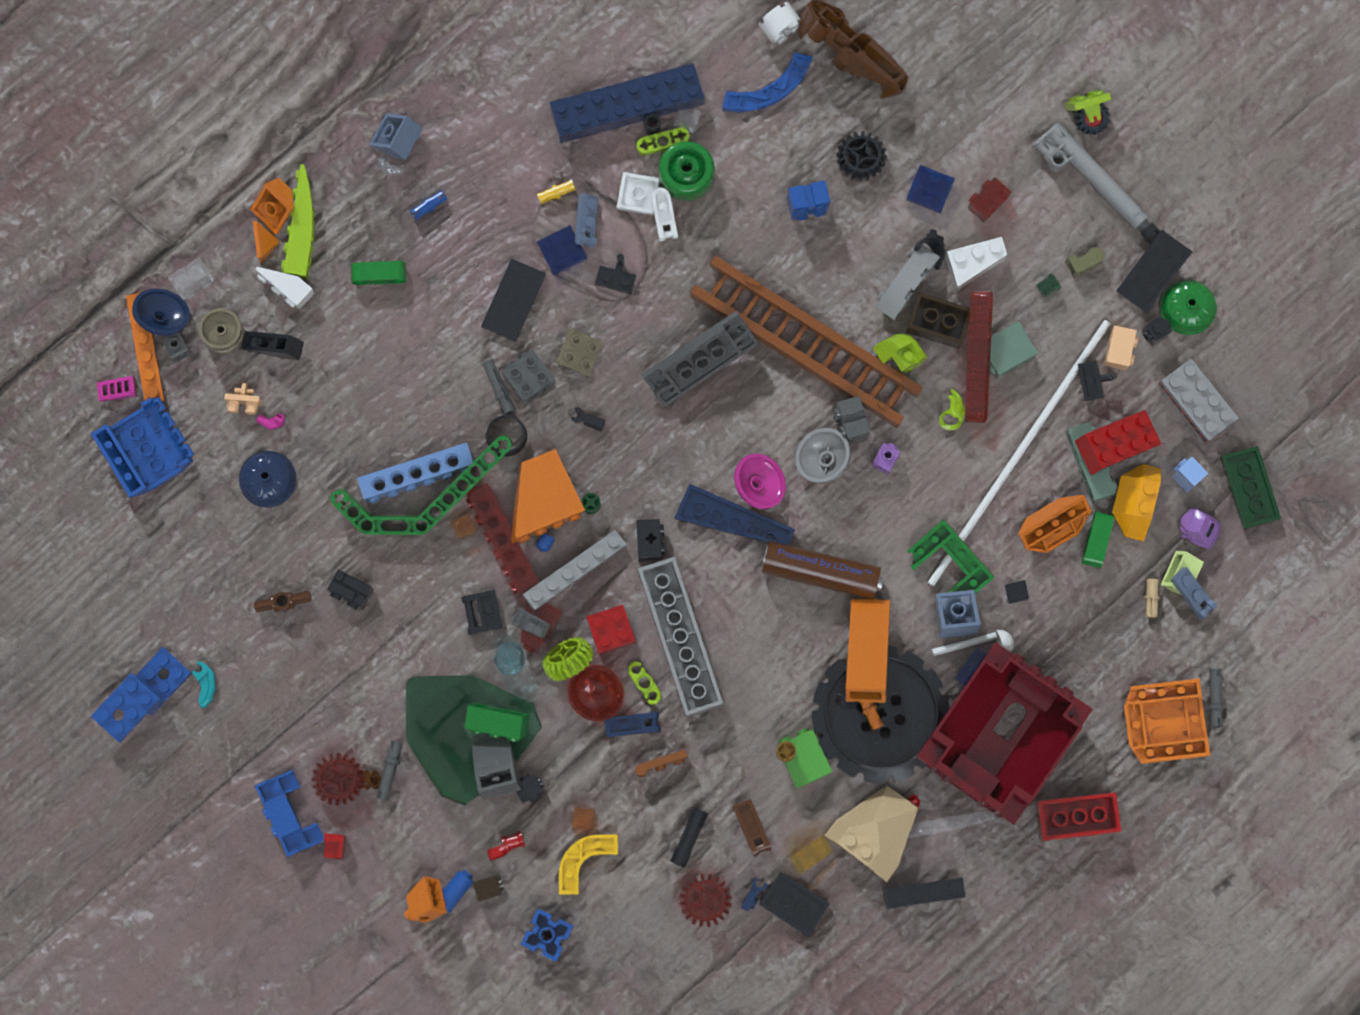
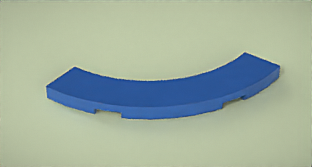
(771, 93)

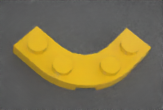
(577, 854)

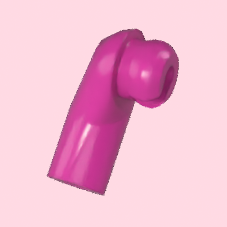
(273, 423)

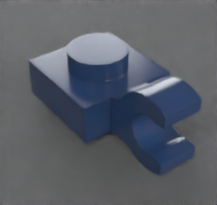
(751, 901)

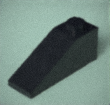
(273, 345)

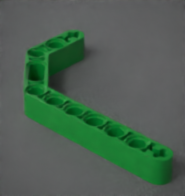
(426, 515)

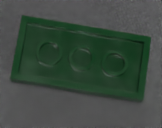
(1250, 487)

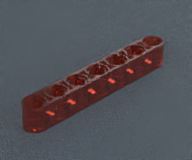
(979, 356)

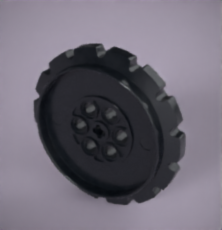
(867, 751)

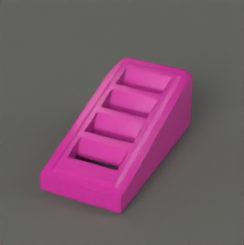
(130, 380)

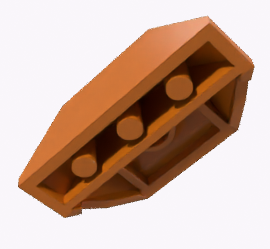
(1054, 523)

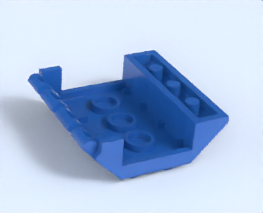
(144, 448)

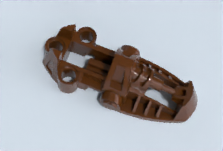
(854, 50)

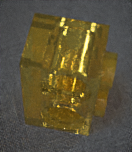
(811, 855)

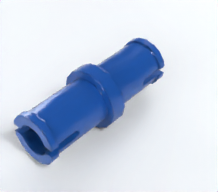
(428, 205)

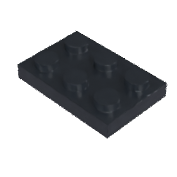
(794, 904)

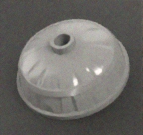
(817, 450)

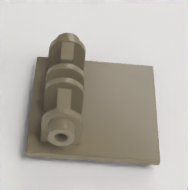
(579, 352)

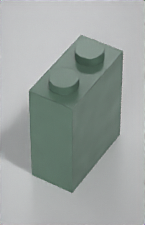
(1010, 350)

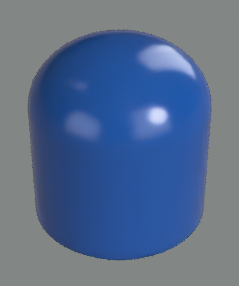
(545, 542)

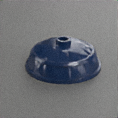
(274, 489)

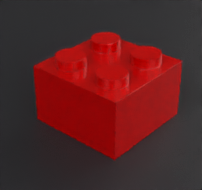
(610, 630)

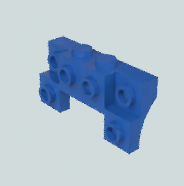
(283, 817)

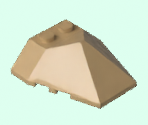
(876, 831)

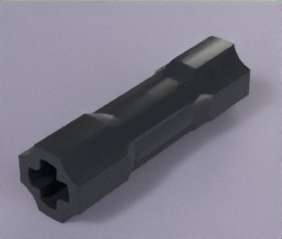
(694, 825)

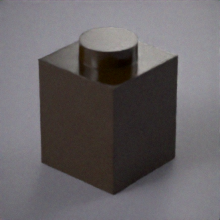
(488, 888)

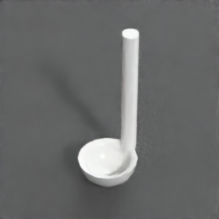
(1003, 638)

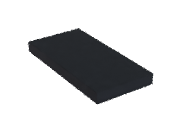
(1154, 271)
(513, 300)

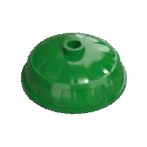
(1184, 317)

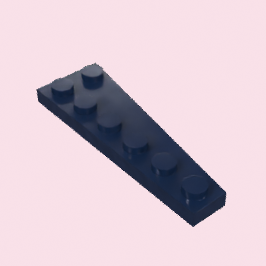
(717, 513)

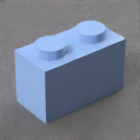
(1188, 474)

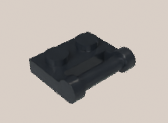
(488, 612)

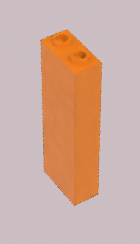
(868, 650)

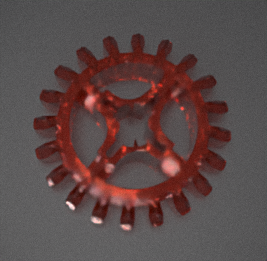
(341, 788)
(720, 893)

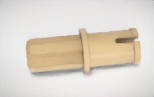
(1152, 598)

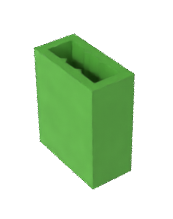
(809, 759)

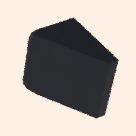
(1017, 592)

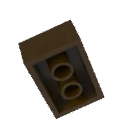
(939, 320)

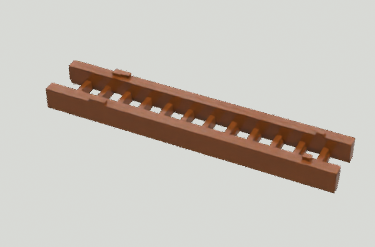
(803, 360)

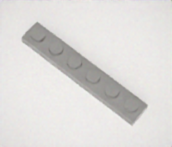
(574, 570)

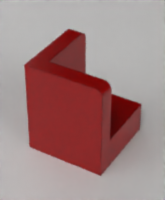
(334, 846)

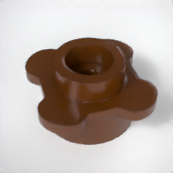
(371, 779)

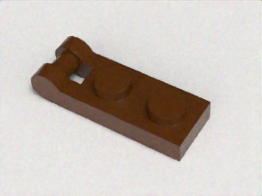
(751, 827)

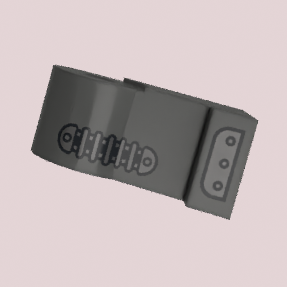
(530, 623)

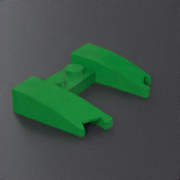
(946, 537)

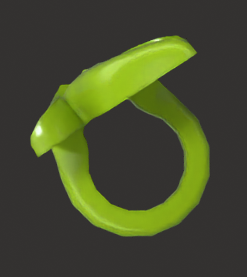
(956, 410)

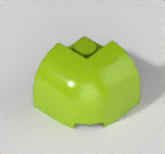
(904, 351)

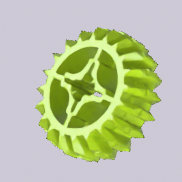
(567, 658)

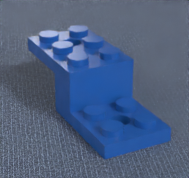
(141, 694)

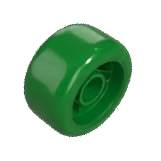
(690, 184)

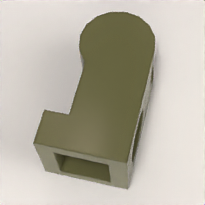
(1086, 262)

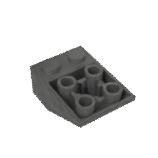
(495, 768)

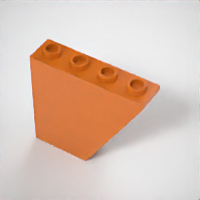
(543, 497)

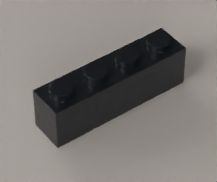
(924, 893)

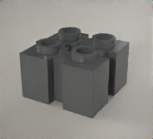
(852, 420)

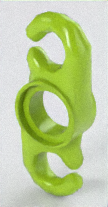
(646, 691)

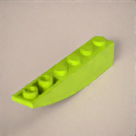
(301, 230)

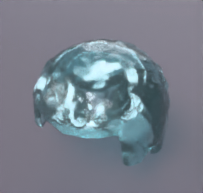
(509, 658)

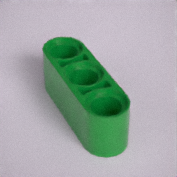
(378, 273)
(1098, 540)

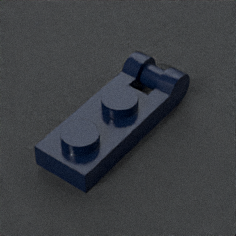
(632, 724)

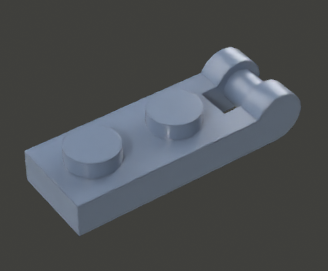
(586, 220)
(1193, 593)

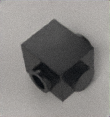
(1156, 330)
(530, 788)

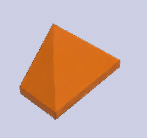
(264, 241)

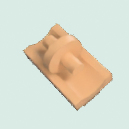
(251, 402)

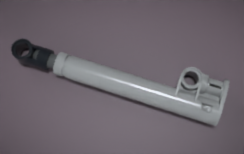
(1061, 145)

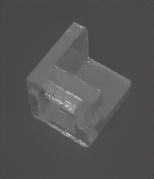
(688, 120)

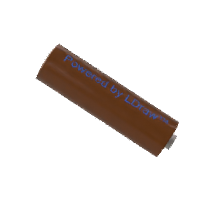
(822, 570)

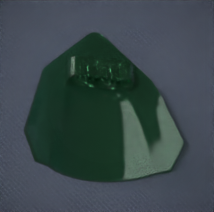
(438, 733)

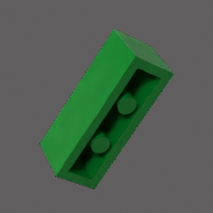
(496, 722)

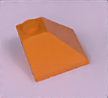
(274, 204)

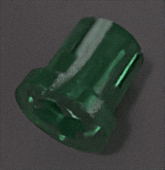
(1048, 285)

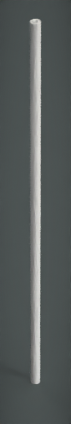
(1021, 449)

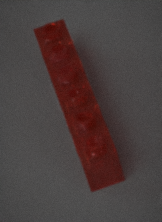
(484, 495)

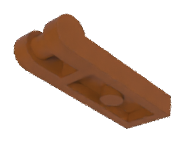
(660, 763)

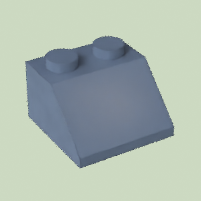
(396, 136)
(957, 614)

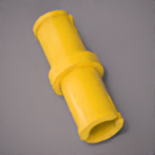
(556, 191)

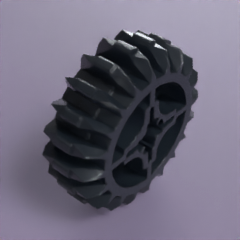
(854, 153)

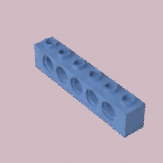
(368, 482)

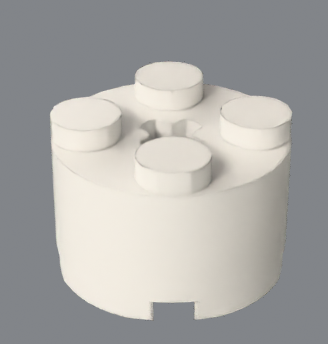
(780, 23)

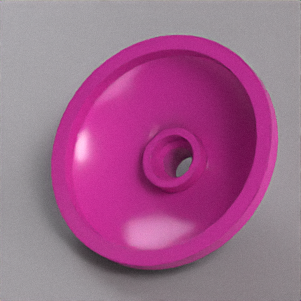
(765, 476)

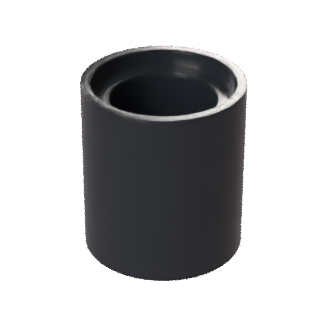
(652, 130)

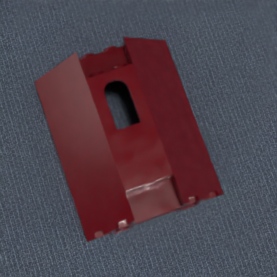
(982, 763)

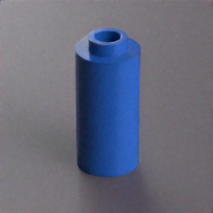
(456, 889)

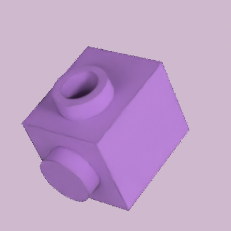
(886, 458)

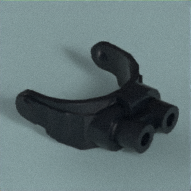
(936, 243)

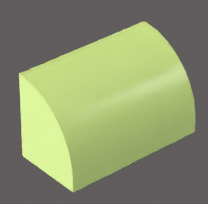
(1180, 560)

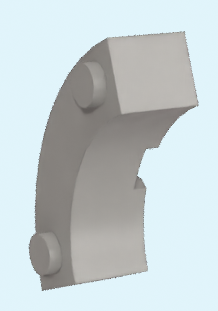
(911, 275)

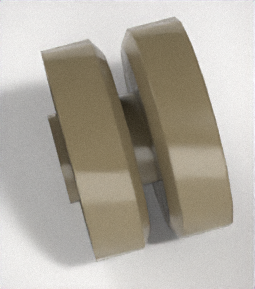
(219, 320)

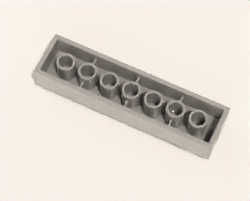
(680, 637)

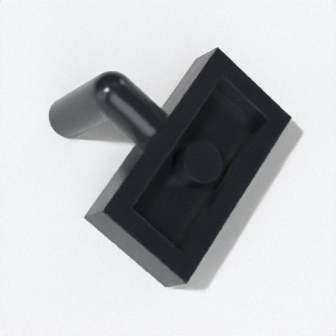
(616, 278)
(1092, 380)

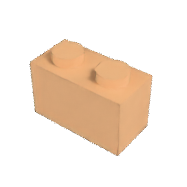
(1120, 348)

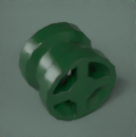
(593, 500)

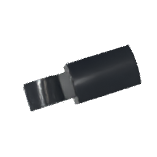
(589, 420)

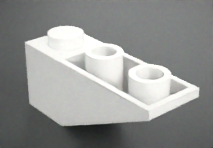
(288, 285)

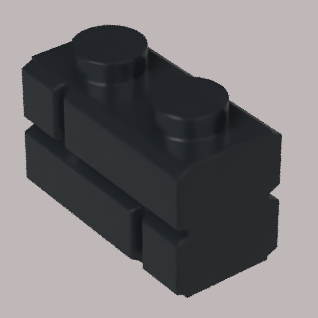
(349, 589)

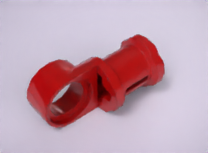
(509, 843)

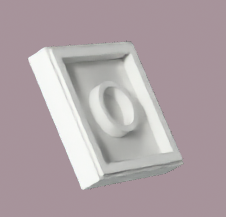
(636, 193)

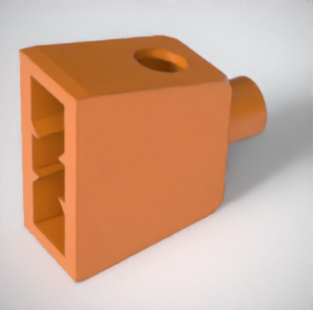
(425, 901)

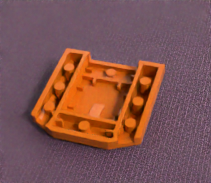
(1166, 721)

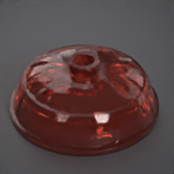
(589, 700)

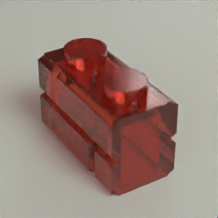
(989, 199)

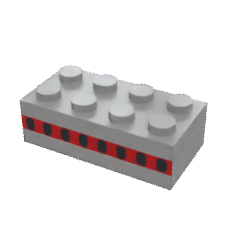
(1197, 401)

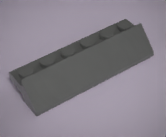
(700, 359)

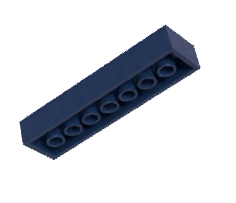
(626, 103)

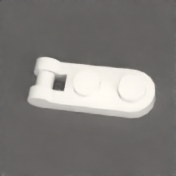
(663, 214)

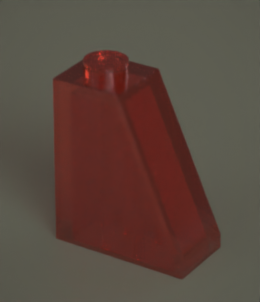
(546, 613)

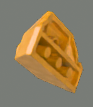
(1136, 500)

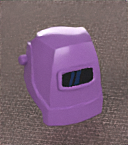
(1199, 528)

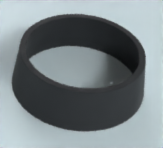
(516, 450)

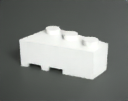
(973, 260)

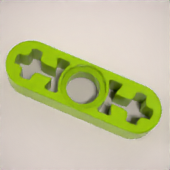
(648, 140)

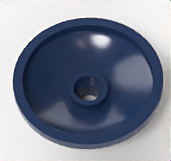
(160, 312)

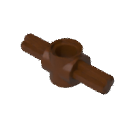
(272, 603)

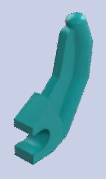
(207, 682)

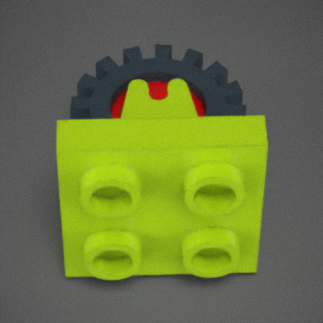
(1090, 111)

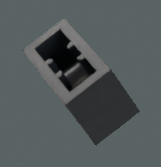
(648, 528)

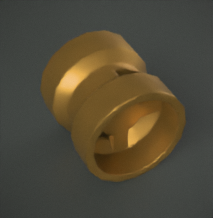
(786, 748)

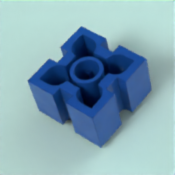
(808, 200)
(535, 939)

